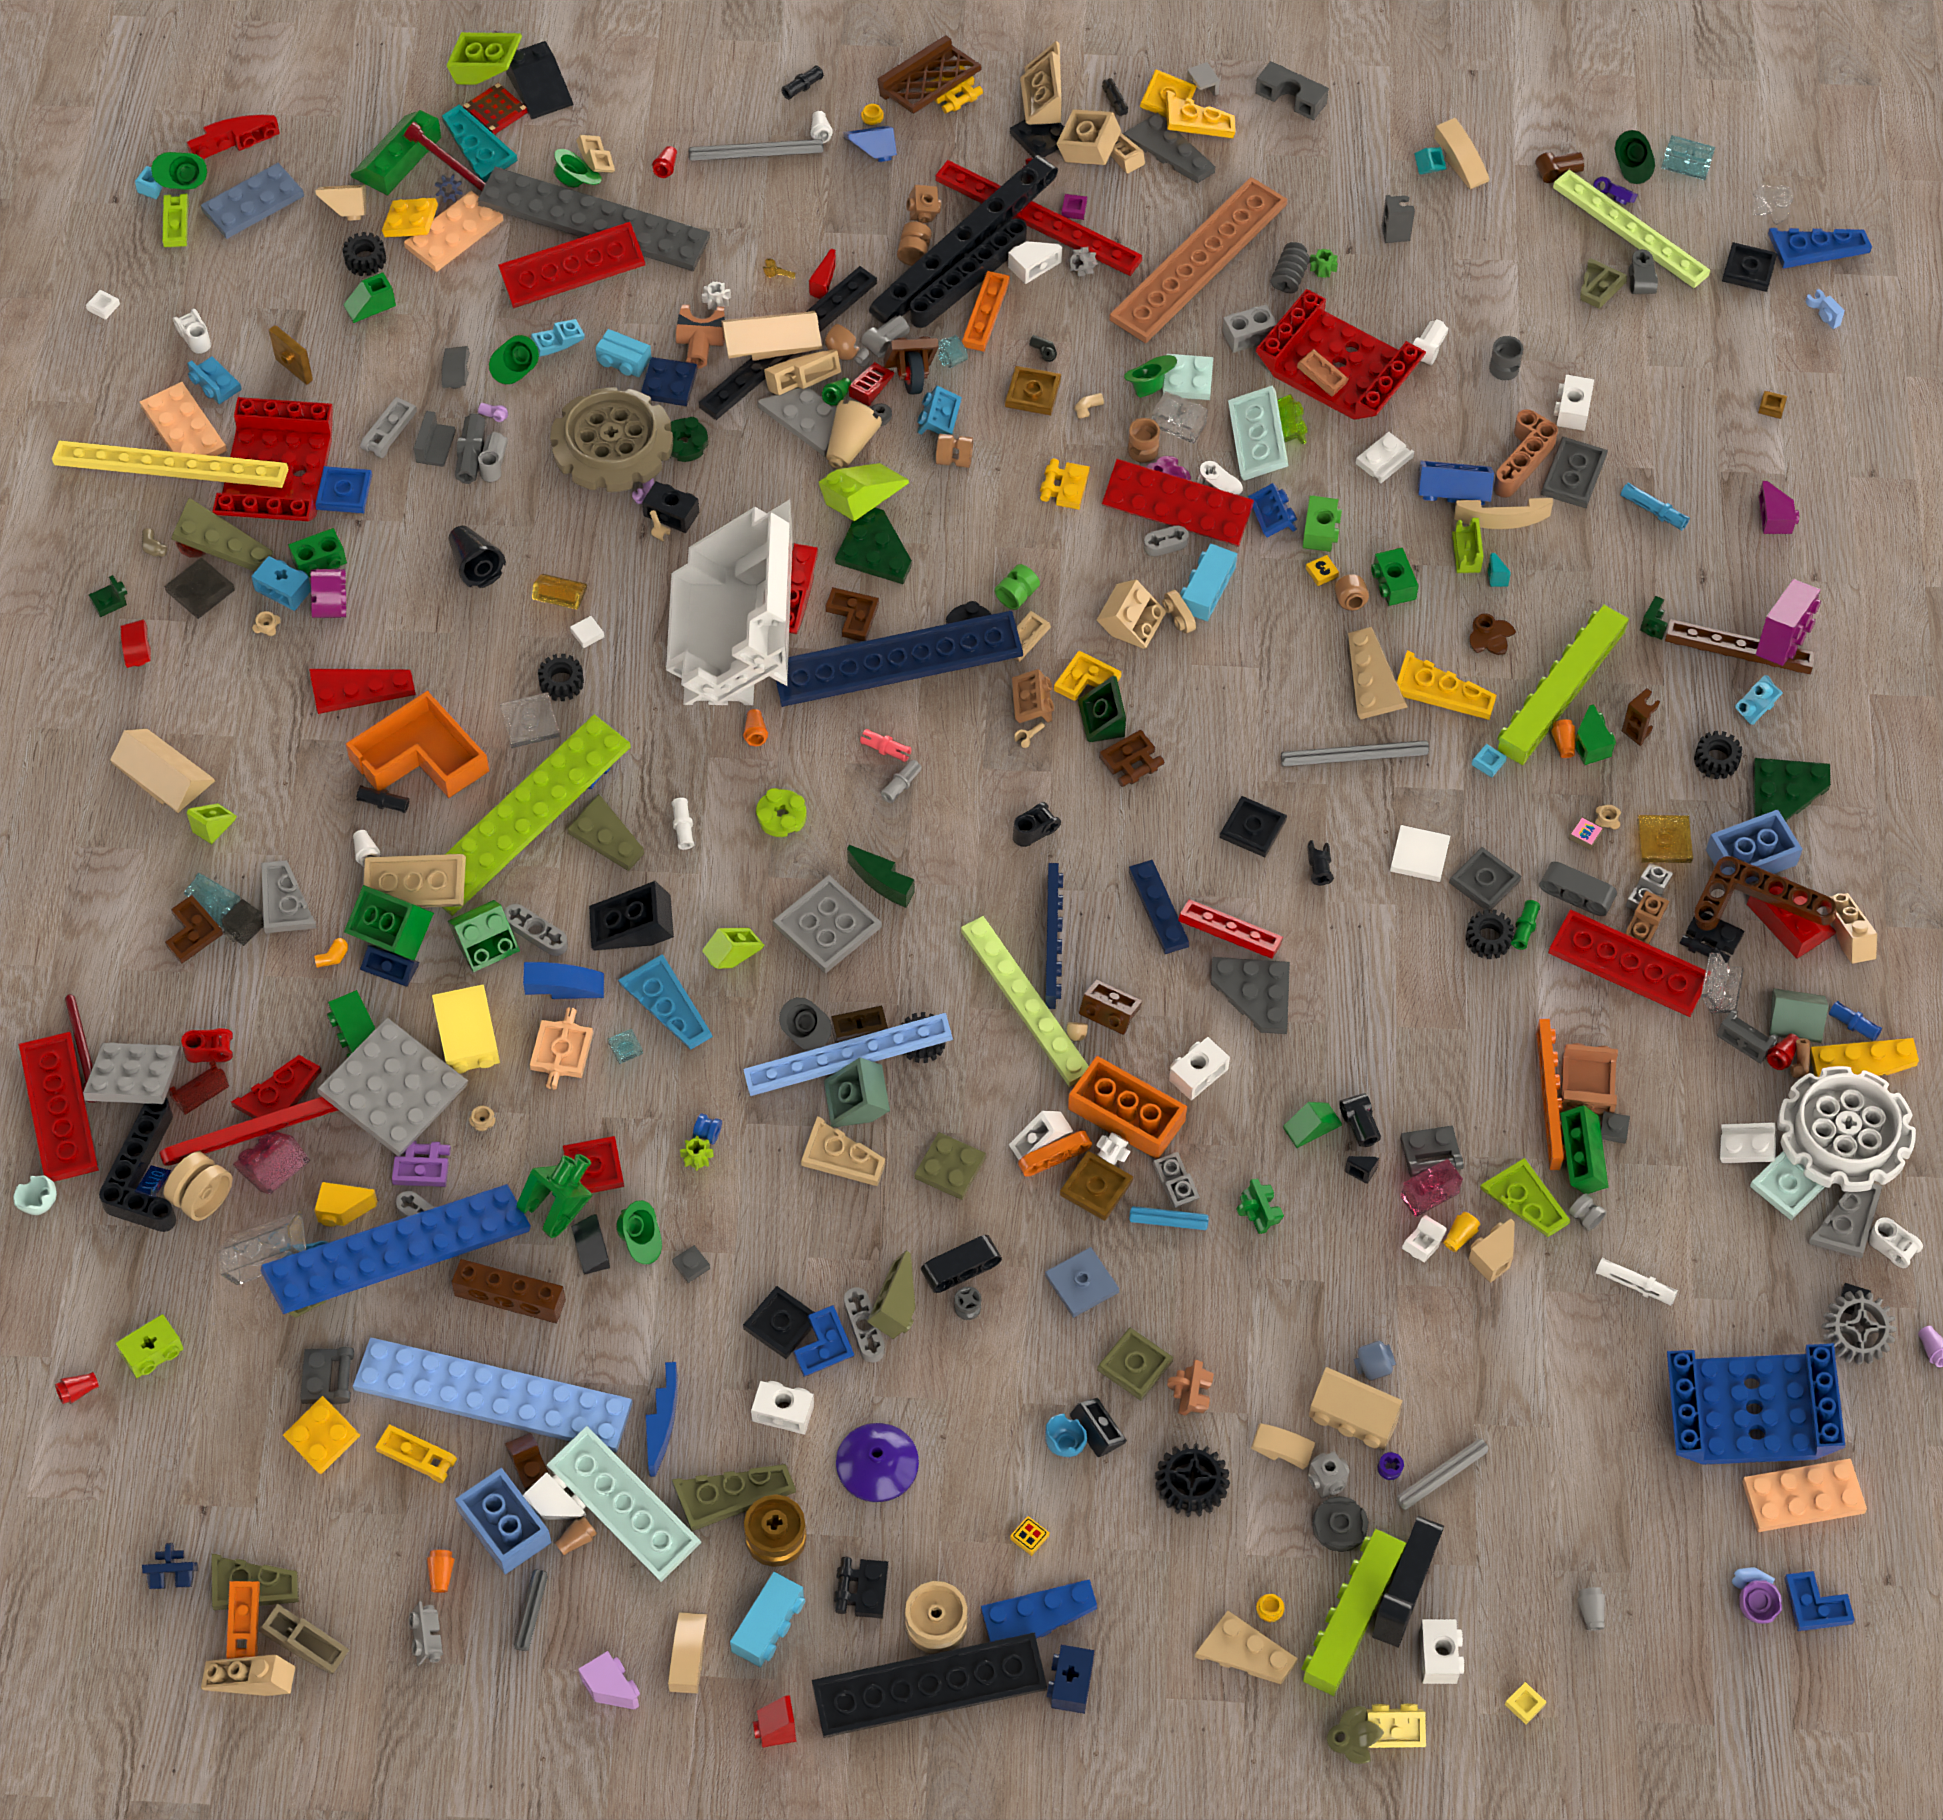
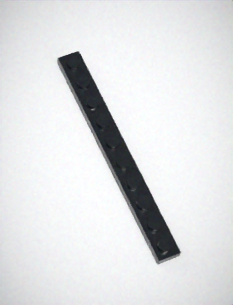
(752, 372)

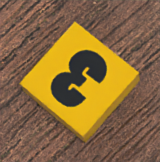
(1322, 570)

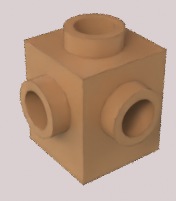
(923, 203)

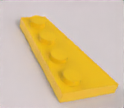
(1430, 685)
(1875, 1056)

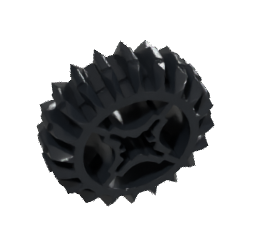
(1203, 1480)

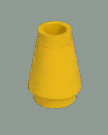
(1461, 1231)

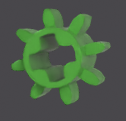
(1323, 263)

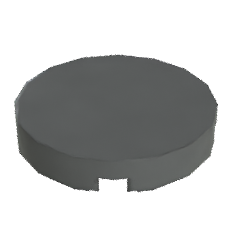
(1340, 1524)

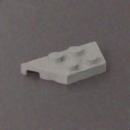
(804, 415)

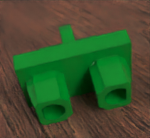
(1256, 1206)

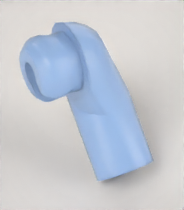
(1746, 1575)

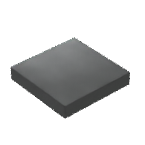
(1485, 879)

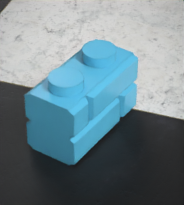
(623, 353)

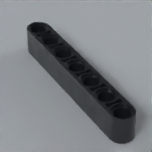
(967, 273)

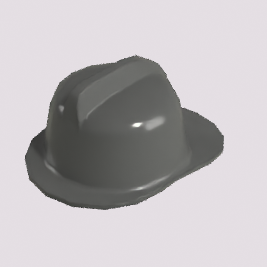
(805, 1023)

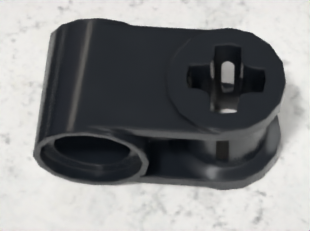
(1038, 823)

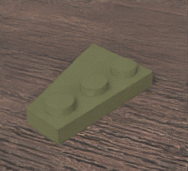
(276, 1583)

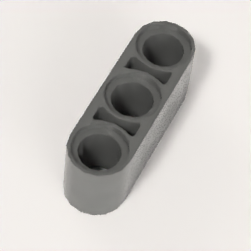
(1578, 888)

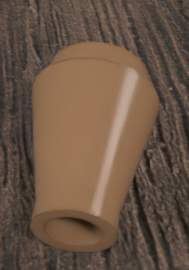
(576, 1535)

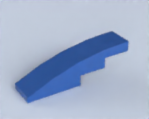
(660, 1425)

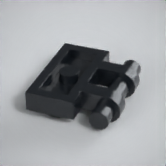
(1723, 937)
(871, 1588)

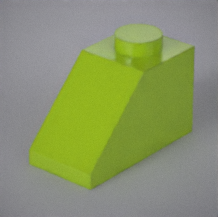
(731, 947)

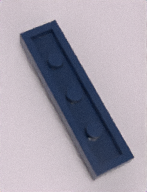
(1158, 907)

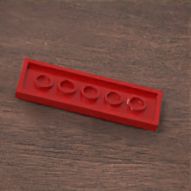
(571, 265)
(1178, 502)
(1629, 963)
(58, 1107)

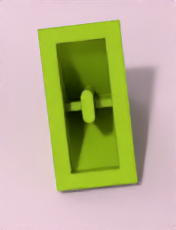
(210, 821)

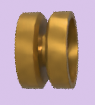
(775, 1530)

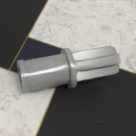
(901, 781)

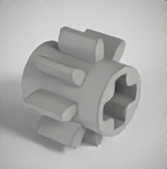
(1083, 261)

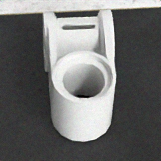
(193, 331)
(1220, 479)
(1895, 1243)

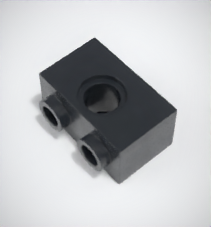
(671, 506)

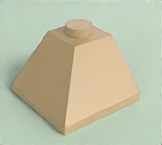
(345, 200)

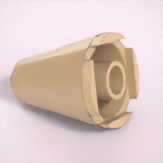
(850, 432)

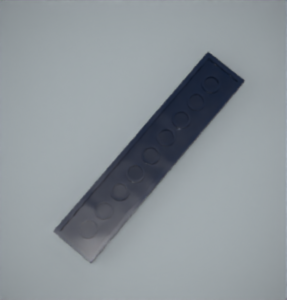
(900, 658)

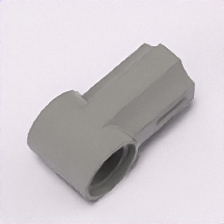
(879, 339)
(492, 457)

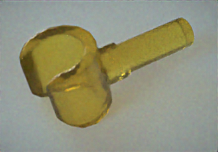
(771, 269)

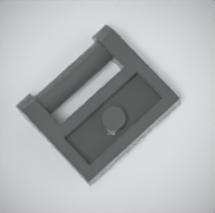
(1430, 1144)
(318, 1373)

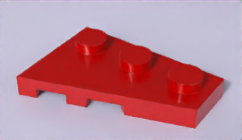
(280, 1090)

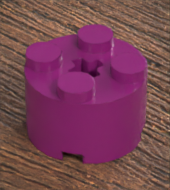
(328, 593)

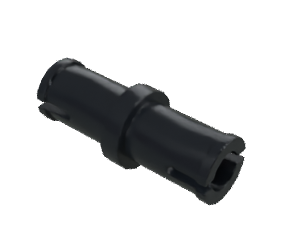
(802, 82)
(383, 799)

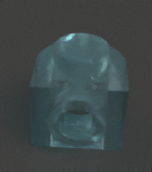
(952, 351)

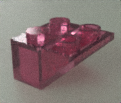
(271, 1161)

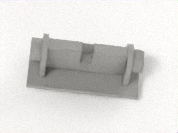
(423, 1622)

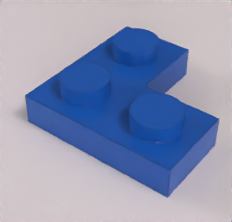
(831, 1343)
(1812, 1610)

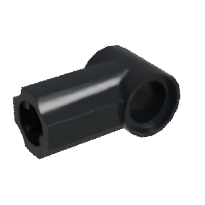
(1358, 1112)

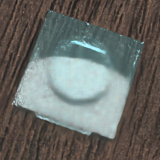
(625, 1046)

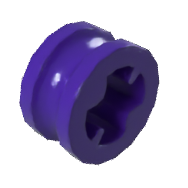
(1390, 1474)

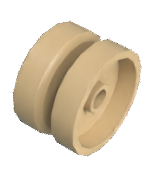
(198, 1186)
(936, 1617)

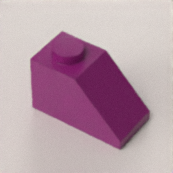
(1776, 510)

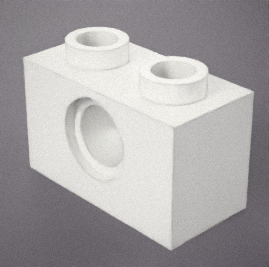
(1574, 403)
(1192, 1080)
(792, 1418)
(1435, 1667)

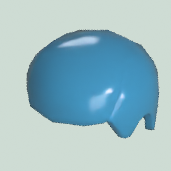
(1065, 1436)

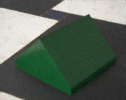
(1103, 712)

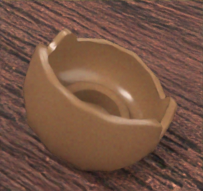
(843, 341)

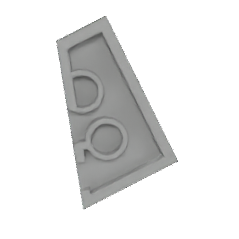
(1849, 1223)

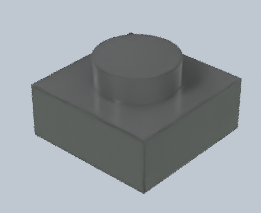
(1614, 1127)
(691, 1264)

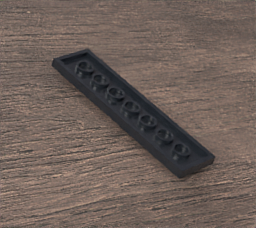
(929, 1685)

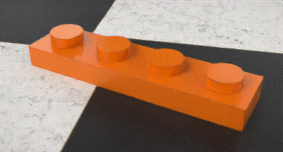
(985, 311)

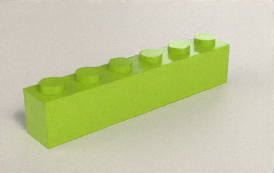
(1354, 1612)

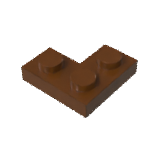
(858, 609)
(198, 929)

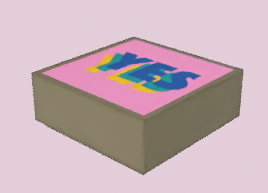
(1586, 833)

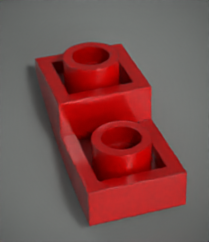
(135, 644)

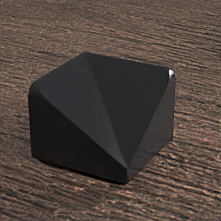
(1362, 1167)

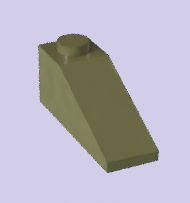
(896, 1299)

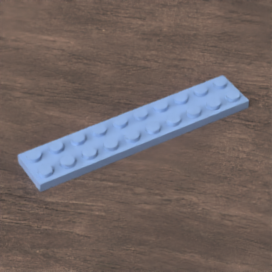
(490, 1393)

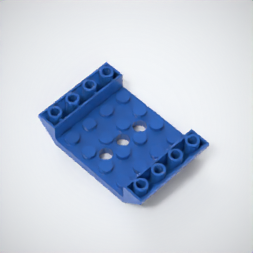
(1796, 1398)

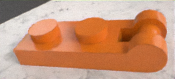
(243, 1618)

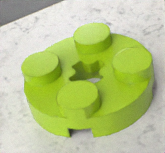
(781, 800)

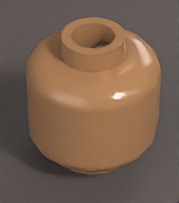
(1351, 592)

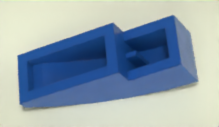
(562, 981)

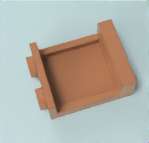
(1589, 1078)

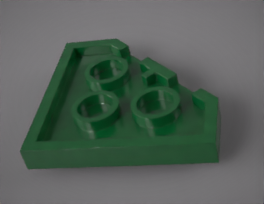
(875, 548)
(1787, 785)

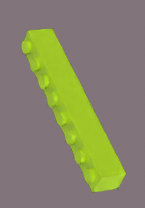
(1562, 684)

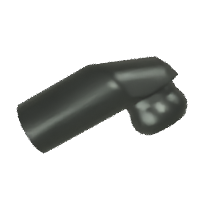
(1045, 346)

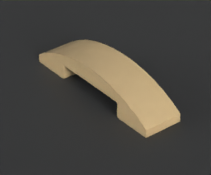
(1504, 517)

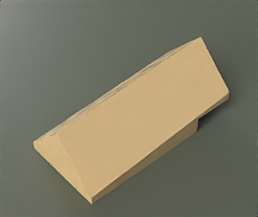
(1043, 87)
(772, 335)
(159, 769)

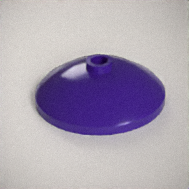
(879, 1477)

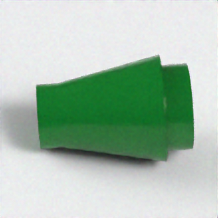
(835, 391)

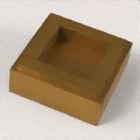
(1772, 404)

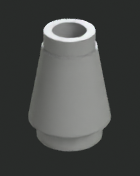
(1592, 1607)

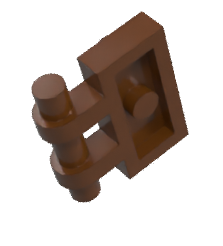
(1126, 753)

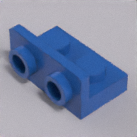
(1272, 510)

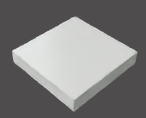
(1420, 853)

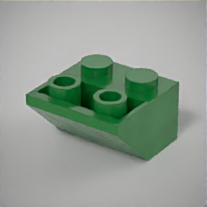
(484, 935)

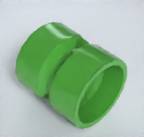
(1017, 586)

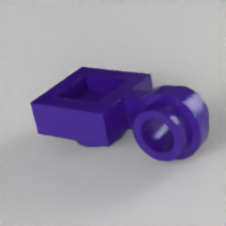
(1621, 194)

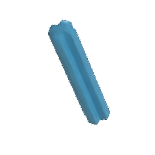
(1169, 1218)

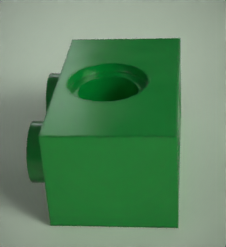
(1390, 565)

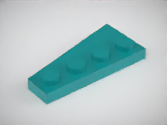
(477, 143)

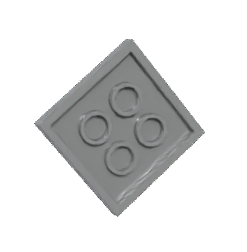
(827, 924)
(132, 1073)

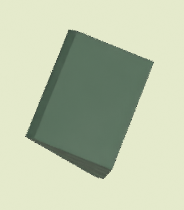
(1798, 1014)

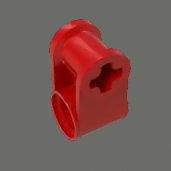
(209, 1046)

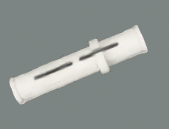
(1633, 1280)

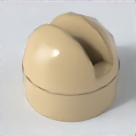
(1076, 1031)

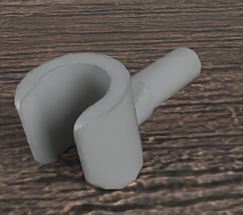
(862, 356)

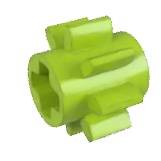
(696, 1160)

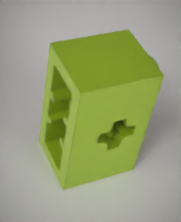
(155, 1334)

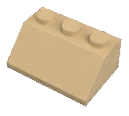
(1355, 1409)

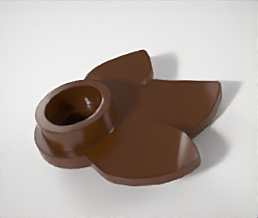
(1491, 637)

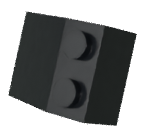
(538, 80)
(632, 918)

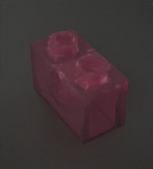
(1431, 1187)

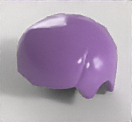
(1760, 1602)

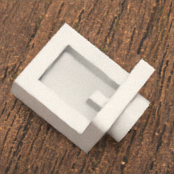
(1424, 1239)

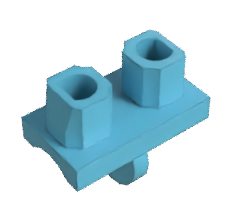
(1758, 700)

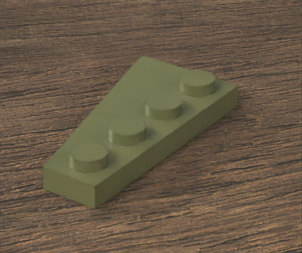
(723, 1496)

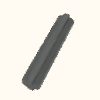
(530, 1610)

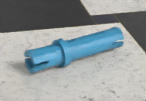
(1661, 510)

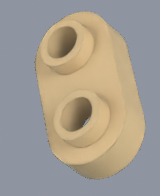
(1177, 607)

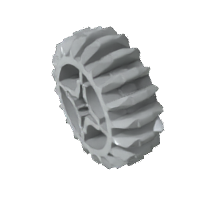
(1858, 1339)

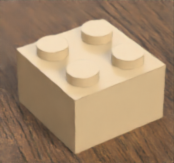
(1089, 137)

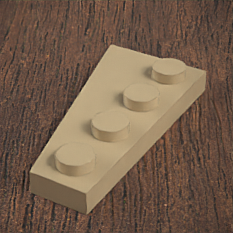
(1373, 679)

